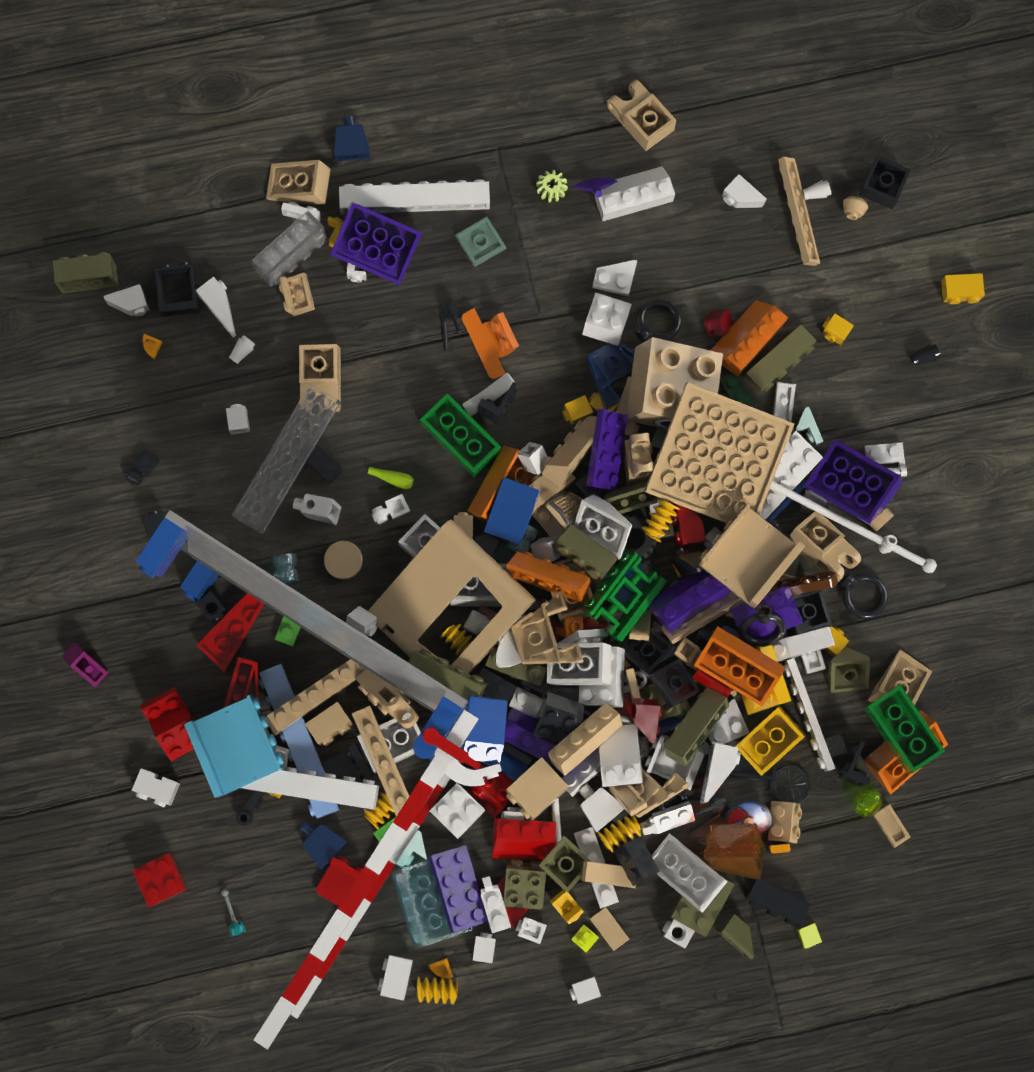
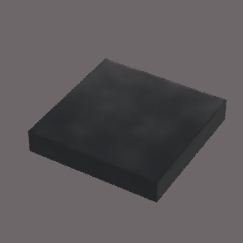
(674, 683)

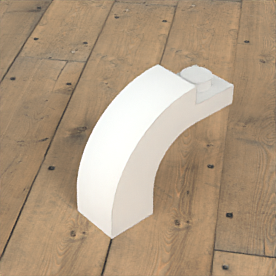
(470, 777)

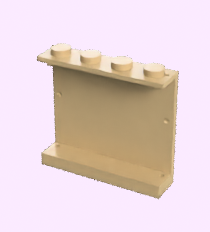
(749, 556)

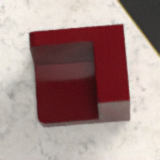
(718, 322)

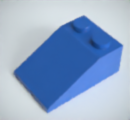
(487, 736)

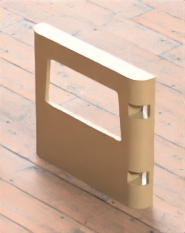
(435, 580)

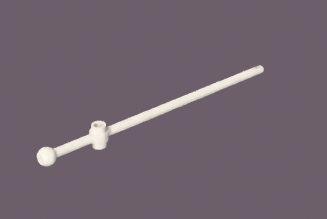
(885, 545)

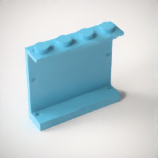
(234, 746)

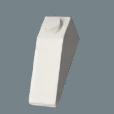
(216, 299)
(803, 644)

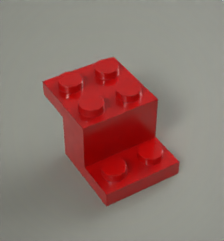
(167, 718)

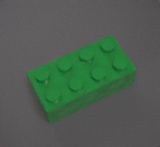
(460, 435)
(904, 729)

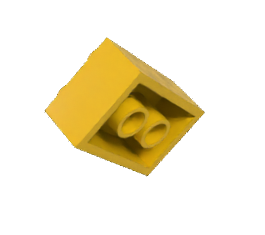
(778, 695)

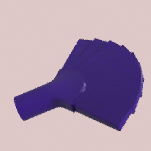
(595, 185)

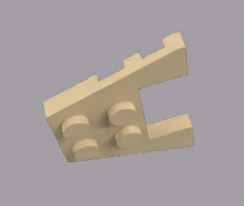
(536, 638)
(654, 793)

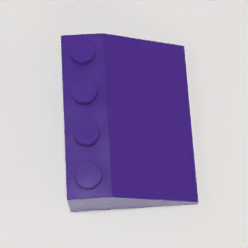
(375, 243)
(853, 482)

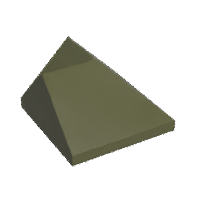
(848, 671)
(564, 864)
(738, 935)

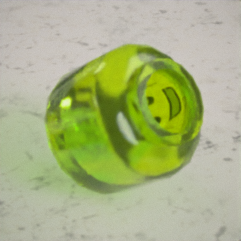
(867, 802)

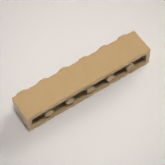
(314, 696)

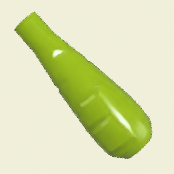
(395, 478)

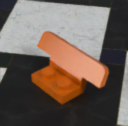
(491, 340)

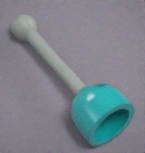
(236, 927)

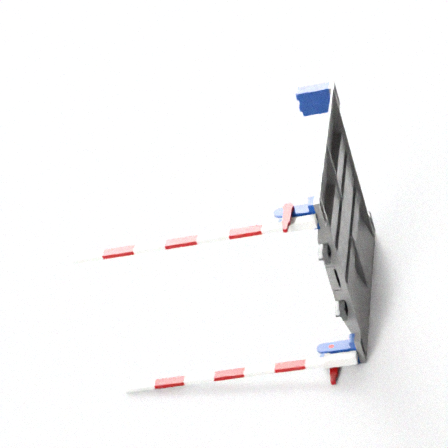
(441, 734)

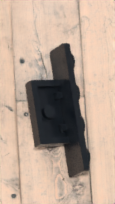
(567, 691)

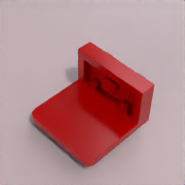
(492, 794)
(338, 880)

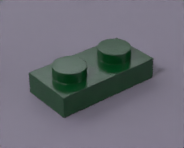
(735, 389)

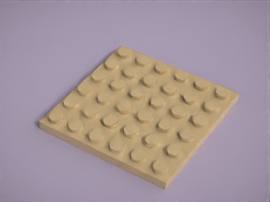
(718, 455)

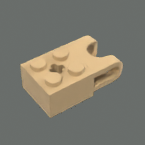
(642, 116)
(328, 377)
(637, 458)
(825, 545)
(388, 697)

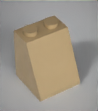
(536, 789)

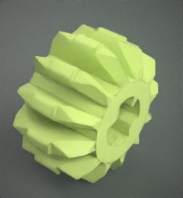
(558, 189)

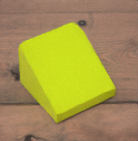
(809, 936)

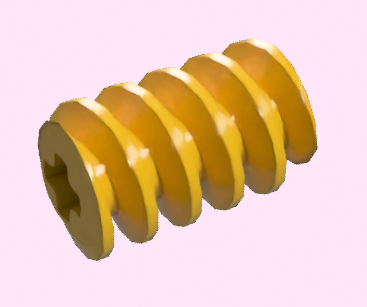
(659, 519)
(457, 638)
(382, 807)
(620, 833)
(436, 990)

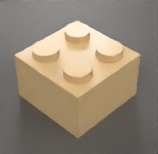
(329, 724)

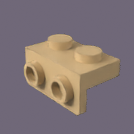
(296, 294)
(785, 822)

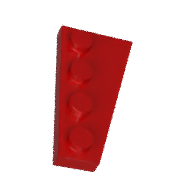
(229, 633)

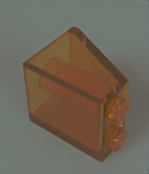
(735, 849)

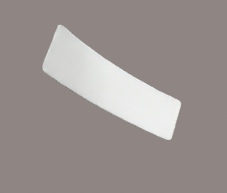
(491, 392)

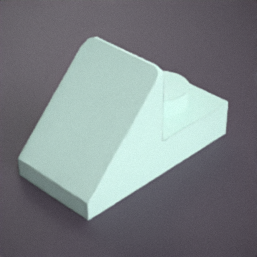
(808, 424)
(415, 845)

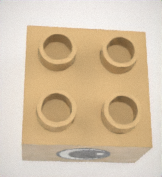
(660, 377)

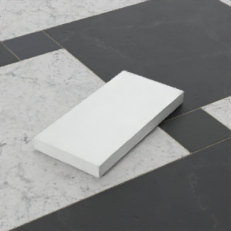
(687, 873)

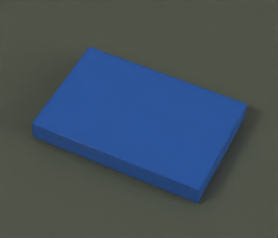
(512, 511)

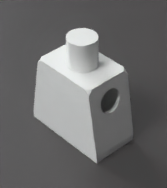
(318, 508)
(599, 807)

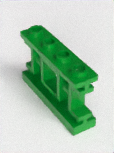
(636, 603)

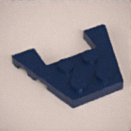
(607, 367)

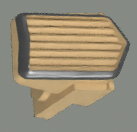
(558, 513)

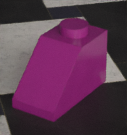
(84, 664)

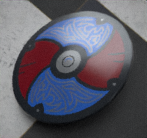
(749, 813)

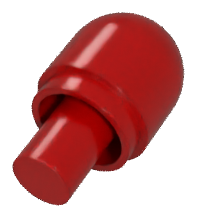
(590, 624)

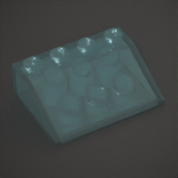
(422, 905)

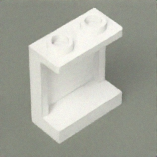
(666, 767)

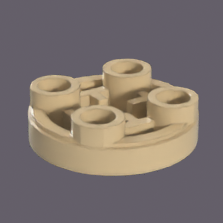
(343, 560)

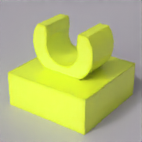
(584, 938)

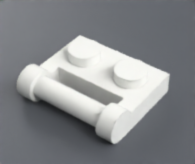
(888, 454)

